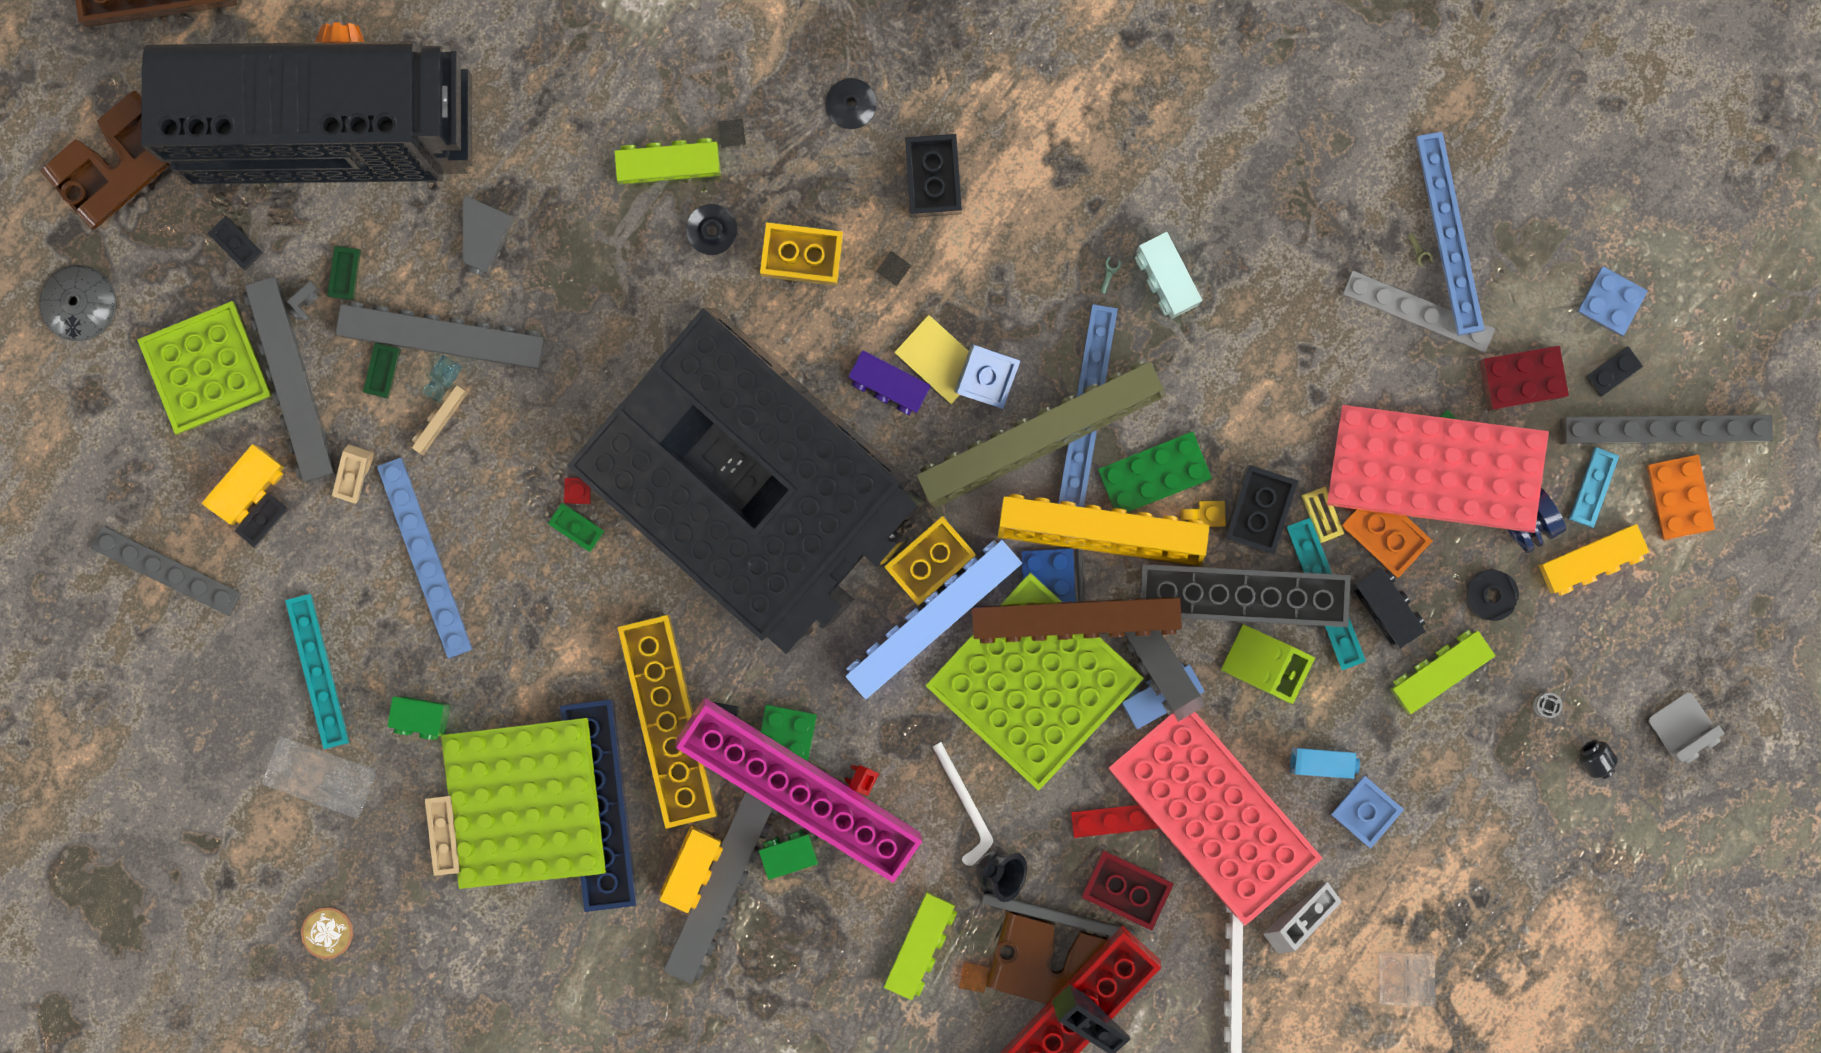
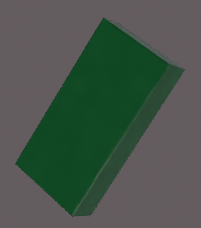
(344, 273)
(381, 370)

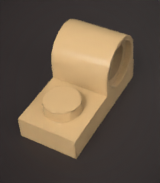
(351, 473)

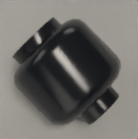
(1598, 759)

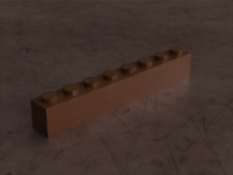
(1077, 617)

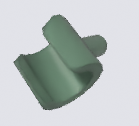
(1108, 275)

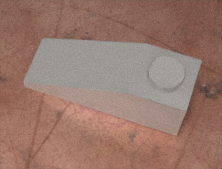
(1302, 919)

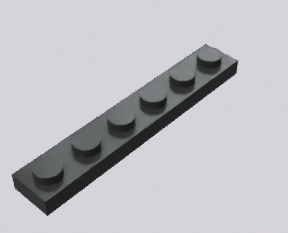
(166, 570)

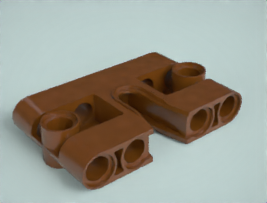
(101, 186)
(1028, 969)

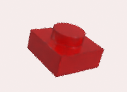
(576, 491)

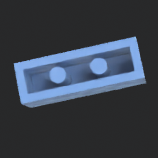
(1145, 706)

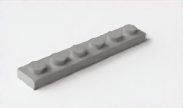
(1413, 310)

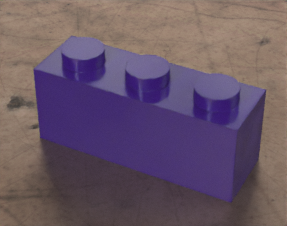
(888, 383)

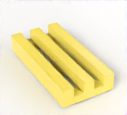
(1314, 494)

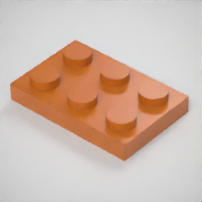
(1680, 497)
(1388, 538)

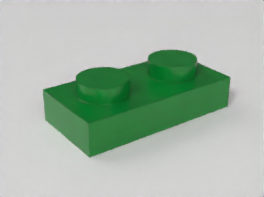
(576, 527)

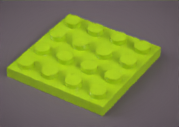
(204, 368)

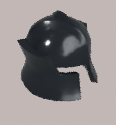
(1001, 874)

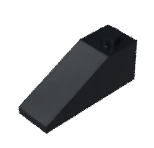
(1088, 1020)

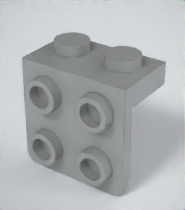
(1685, 728)

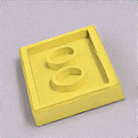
(934, 357)

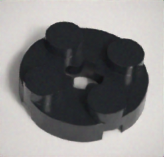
(1506, 600)

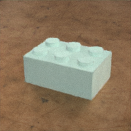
(1167, 276)

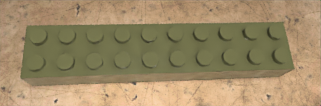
(1042, 434)

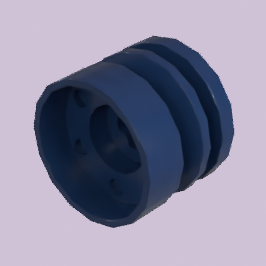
(1548, 522)

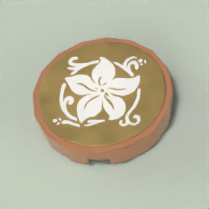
(327, 932)

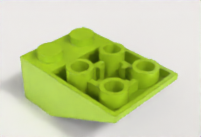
(1268, 664)

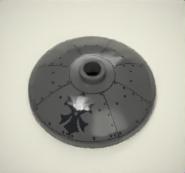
(93, 309)

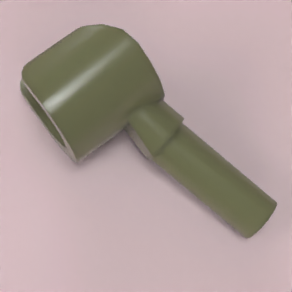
(1419, 250)

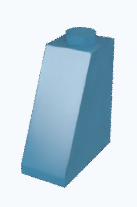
(1324, 763)

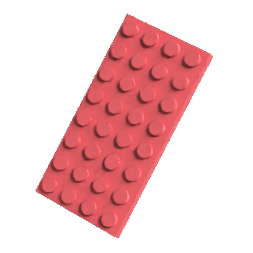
(1438, 468)
(1215, 814)

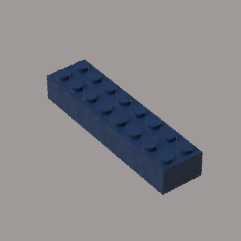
(618, 884)

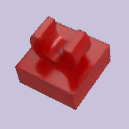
(862, 780)

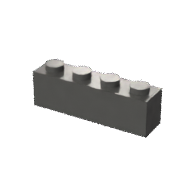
(1166, 674)

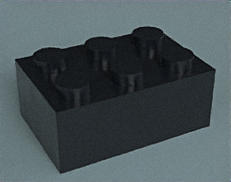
(933, 175)
(1260, 510)
(1388, 607)

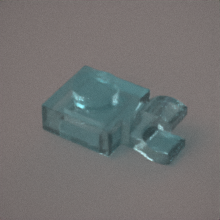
(442, 375)

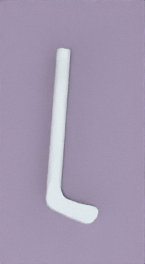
(986, 838)

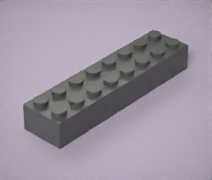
(1252, 594)

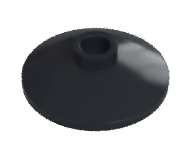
(854, 116)
(708, 216)

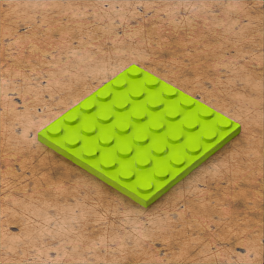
(1035, 696)
(524, 803)

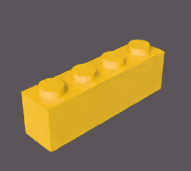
(1594, 558)

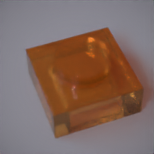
(973, 977)

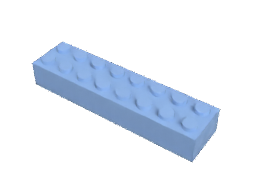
(933, 619)

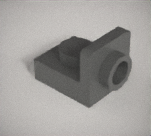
(304, 296)

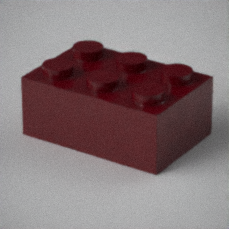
(1524, 378)
(1127, 889)

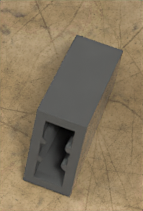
(483, 235)

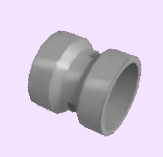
(1543, 705)

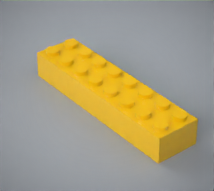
(1103, 530)
(663, 713)

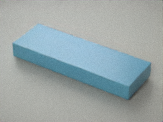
(1593, 487)

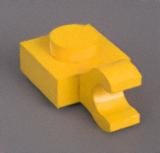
(1209, 512)

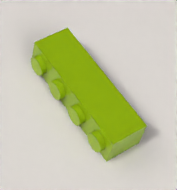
(667, 162)
(1441, 672)
(919, 945)

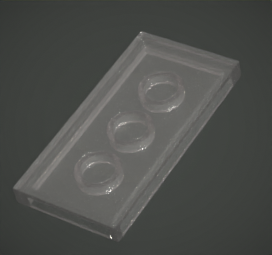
(319, 777)

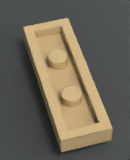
(438, 419)
(442, 835)

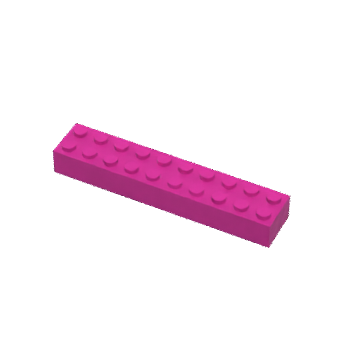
(798, 790)

